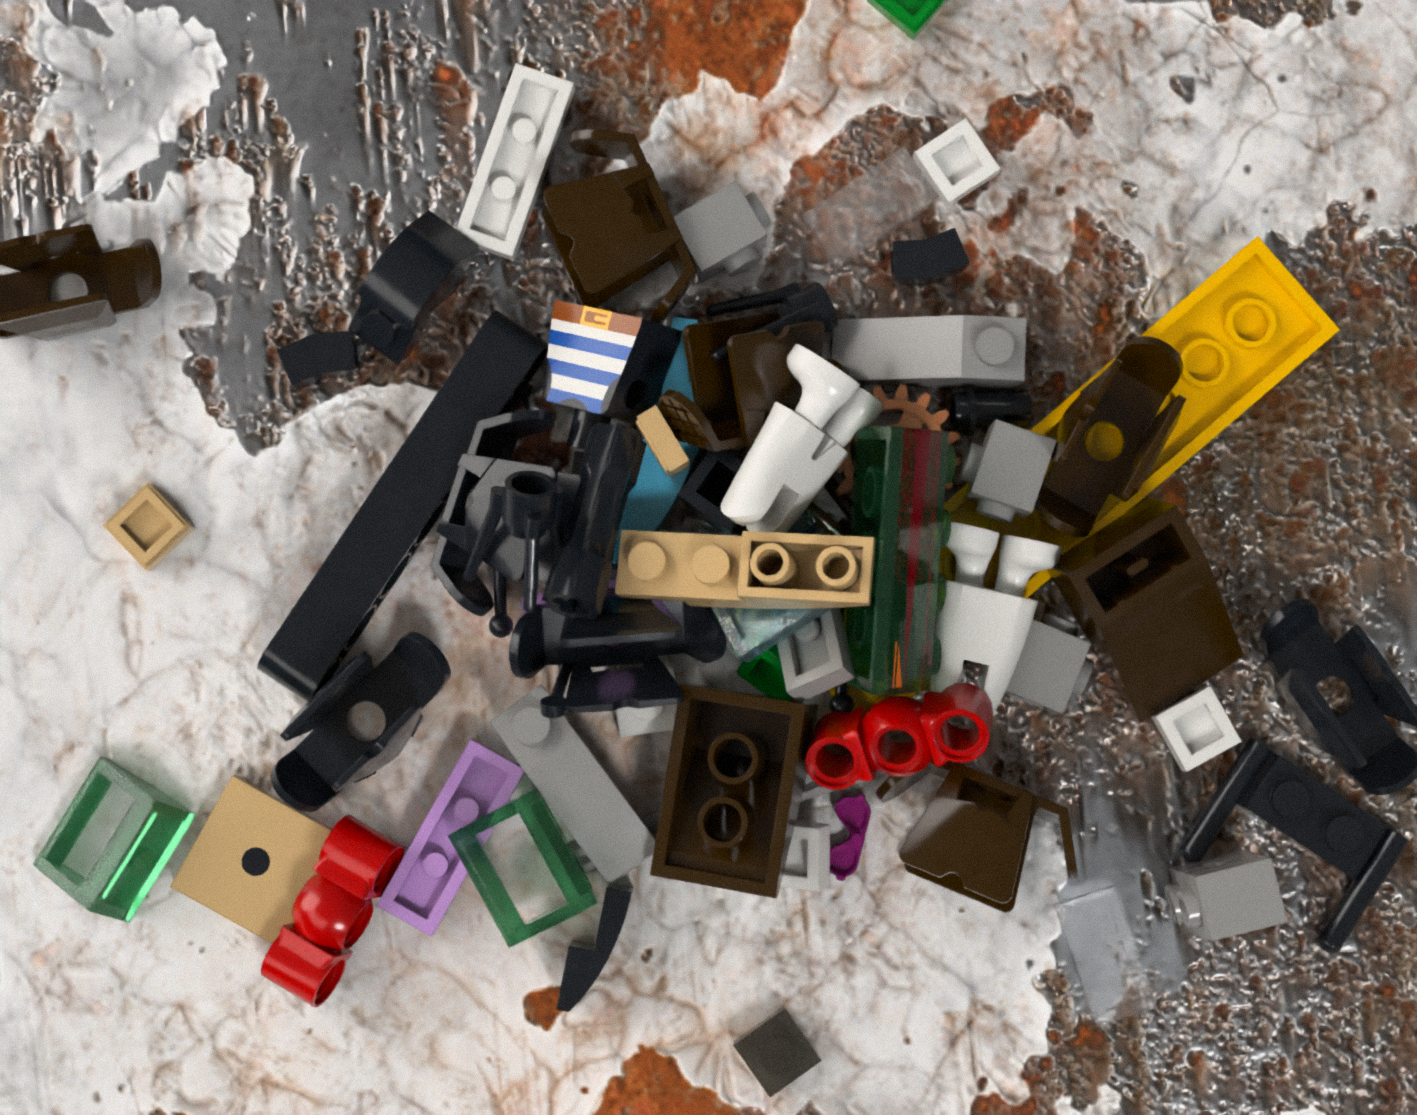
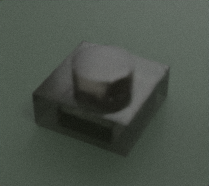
(777, 1051)

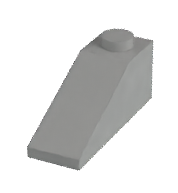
(933, 351)
(575, 786)

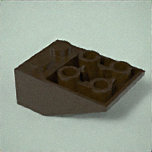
(1149, 606)

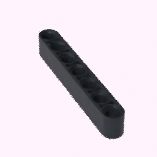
(400, 509)

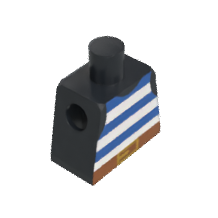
(605, 365)

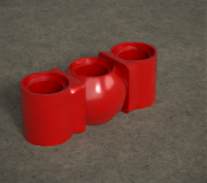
(925, 721)
(332, 911)

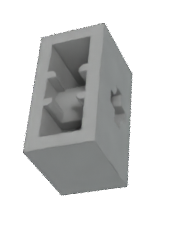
(1226, 895)

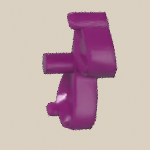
(855, 816)

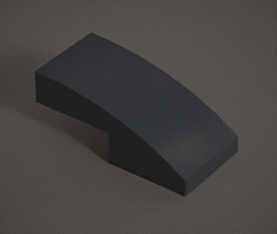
(586, 959)

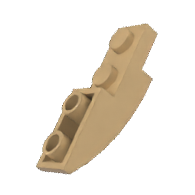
(747, 569)

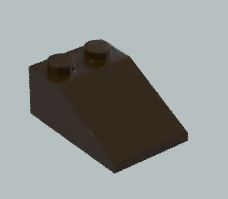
(732, 789)

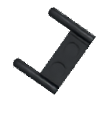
(1311, 818)

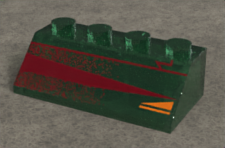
(901, 505)

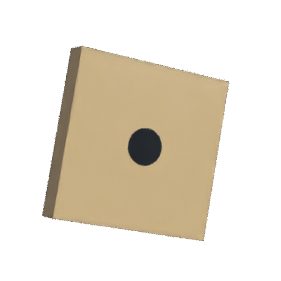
(252, 859)

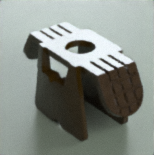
(615, 225)
(114, 280)
(740, 391)
(1129, 399)
(976, 833)

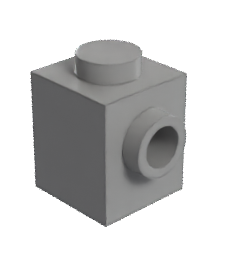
(724, 231)
(1007, 471)
(1051, 665)

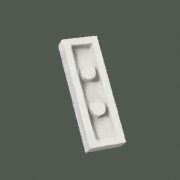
(515, 160)

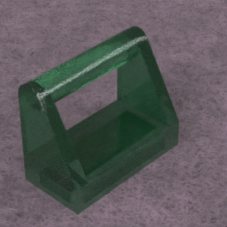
(553, 848)
(132, 854)

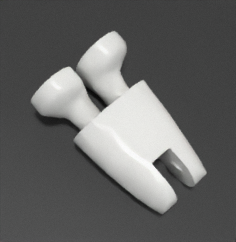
(799, 447)
(987, 622)

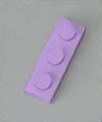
(431, 868)

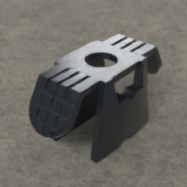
(489, 465)
(645, 631)
(1361, 735)
(330, 754)

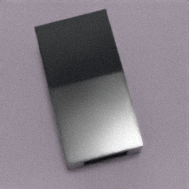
(927, 259)
(320, 358)

